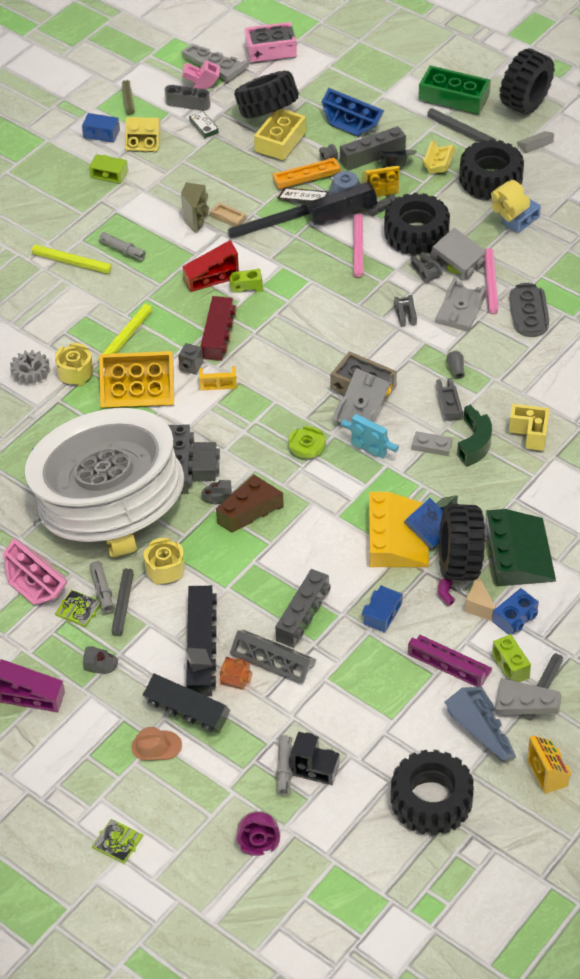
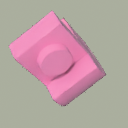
(202, 77)

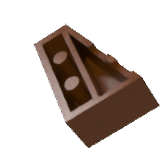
(247, 503)

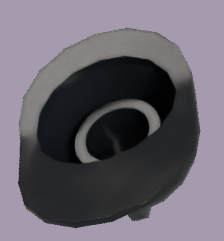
(395, 158)

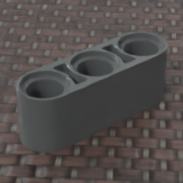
(187, 97)

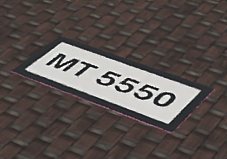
(301, 194)

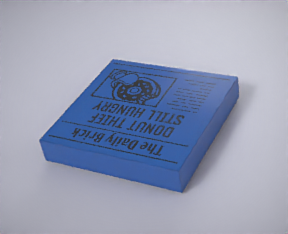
(426, 522)

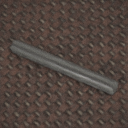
(458, 126)

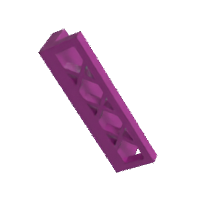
(448, 661)

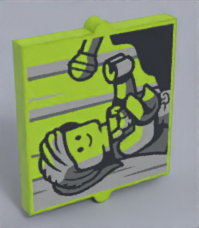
(78, 608)
(117, 841)

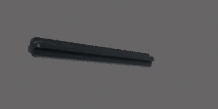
(267, 221)

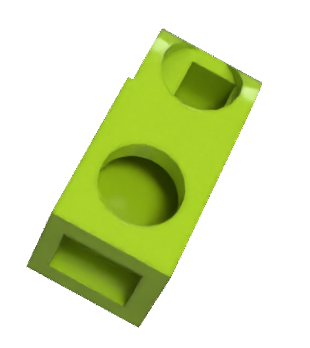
(246, 280)

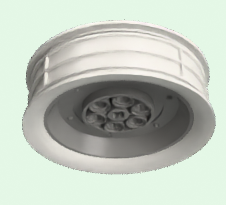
(105, 474)

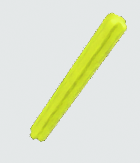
(71, 259)
(128, 330)

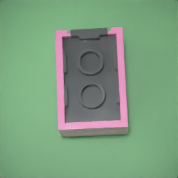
(270, 42)

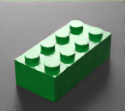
(454, 89)

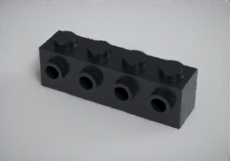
(341, 203)
(187, 703)

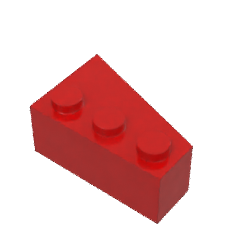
(211, 267)

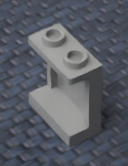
(459, 253)

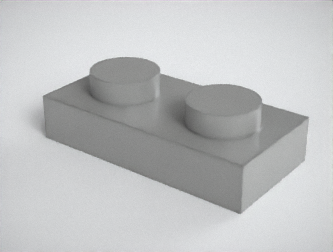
(432, 443)

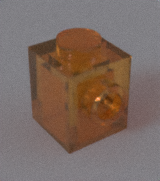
(235, 673)

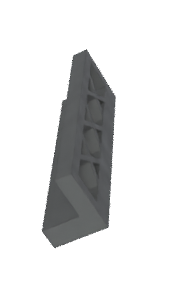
(275, 648)

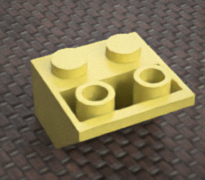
(142, 134)

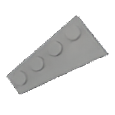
(228, 66)

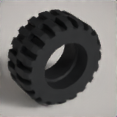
(527, 81)
(266, 94)
(489, 155)
(415, 209)
(461, 542)
(435, 768)

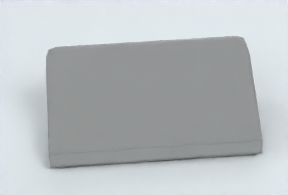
(536, 141)

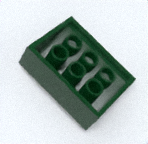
(518, 548)

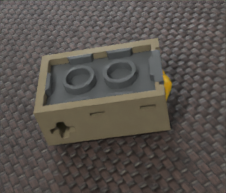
(343, 373)

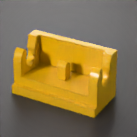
(218, 380)

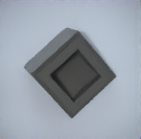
(198, 659)

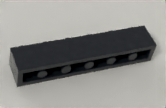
(200, 635)

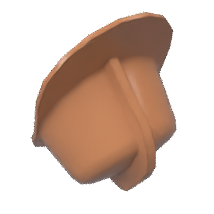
(156, 744)

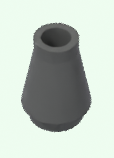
(456, 363)

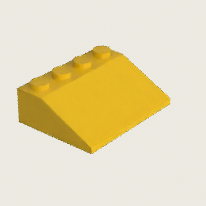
(136, 379)
(389, 537)

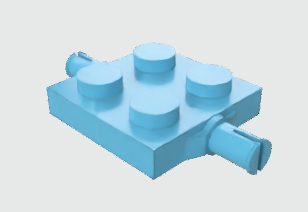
(369, 436)

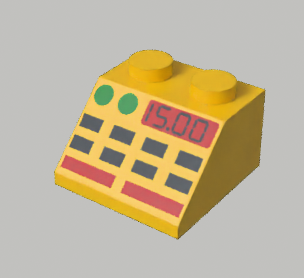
(547, 764)

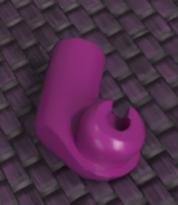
(443, 591)

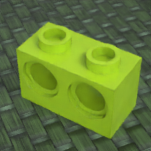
(511, 659)

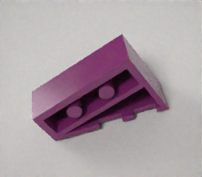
(29, 688)

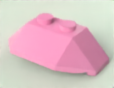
(32, 573)

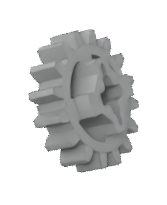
(29, 366)

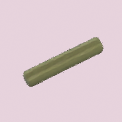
(128, 99)

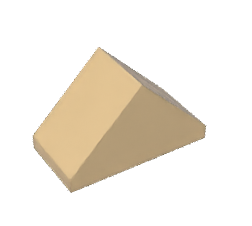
(479, 602)

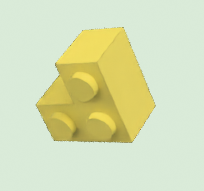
(532, 422)

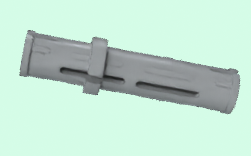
(127, 248)
(103, 592)
(284, 771)

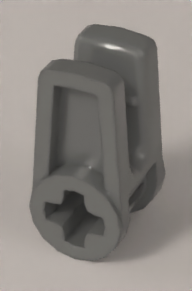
(426, 267)
(404, 306)

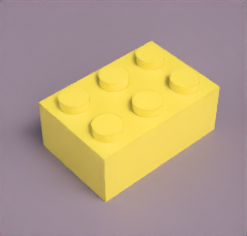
(280, 134)

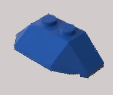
(350, 113)

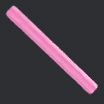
(358, 245)
(491, 281)

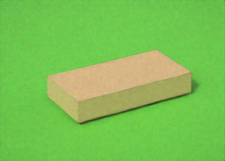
(228, 215)

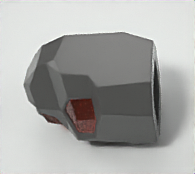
(217, 492)
(99, 660)

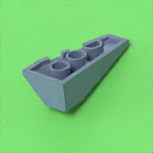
(475, 712)

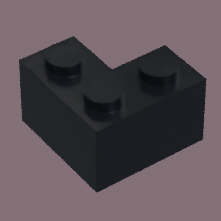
(312, 762)

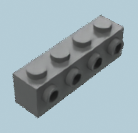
(365, 150)
(183, 451)
(302, 608)

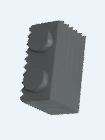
(204, 461)

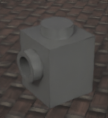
(190, 358)

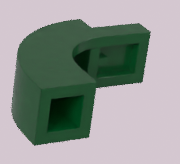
(477, 446)

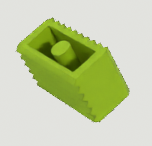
(108, 168)

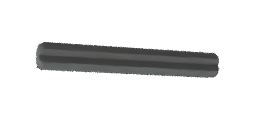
(122, 602)
(548, 676)

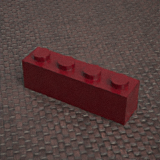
(218, 327)

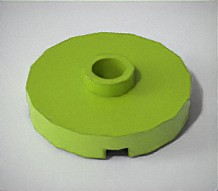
(307, 442)

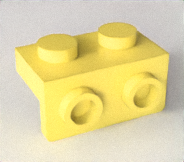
(438, 158)

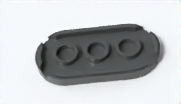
(529, 310)

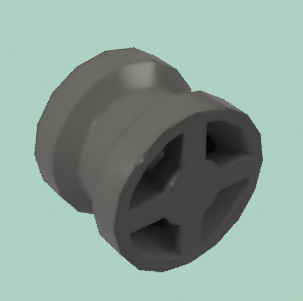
(328, 152)

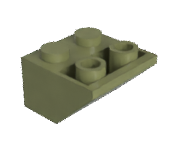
(194, 205)

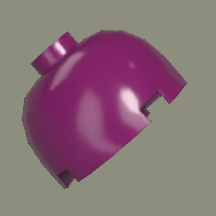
(257, 833)

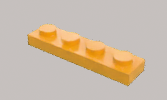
(306, 173)

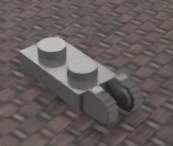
(449, 400)

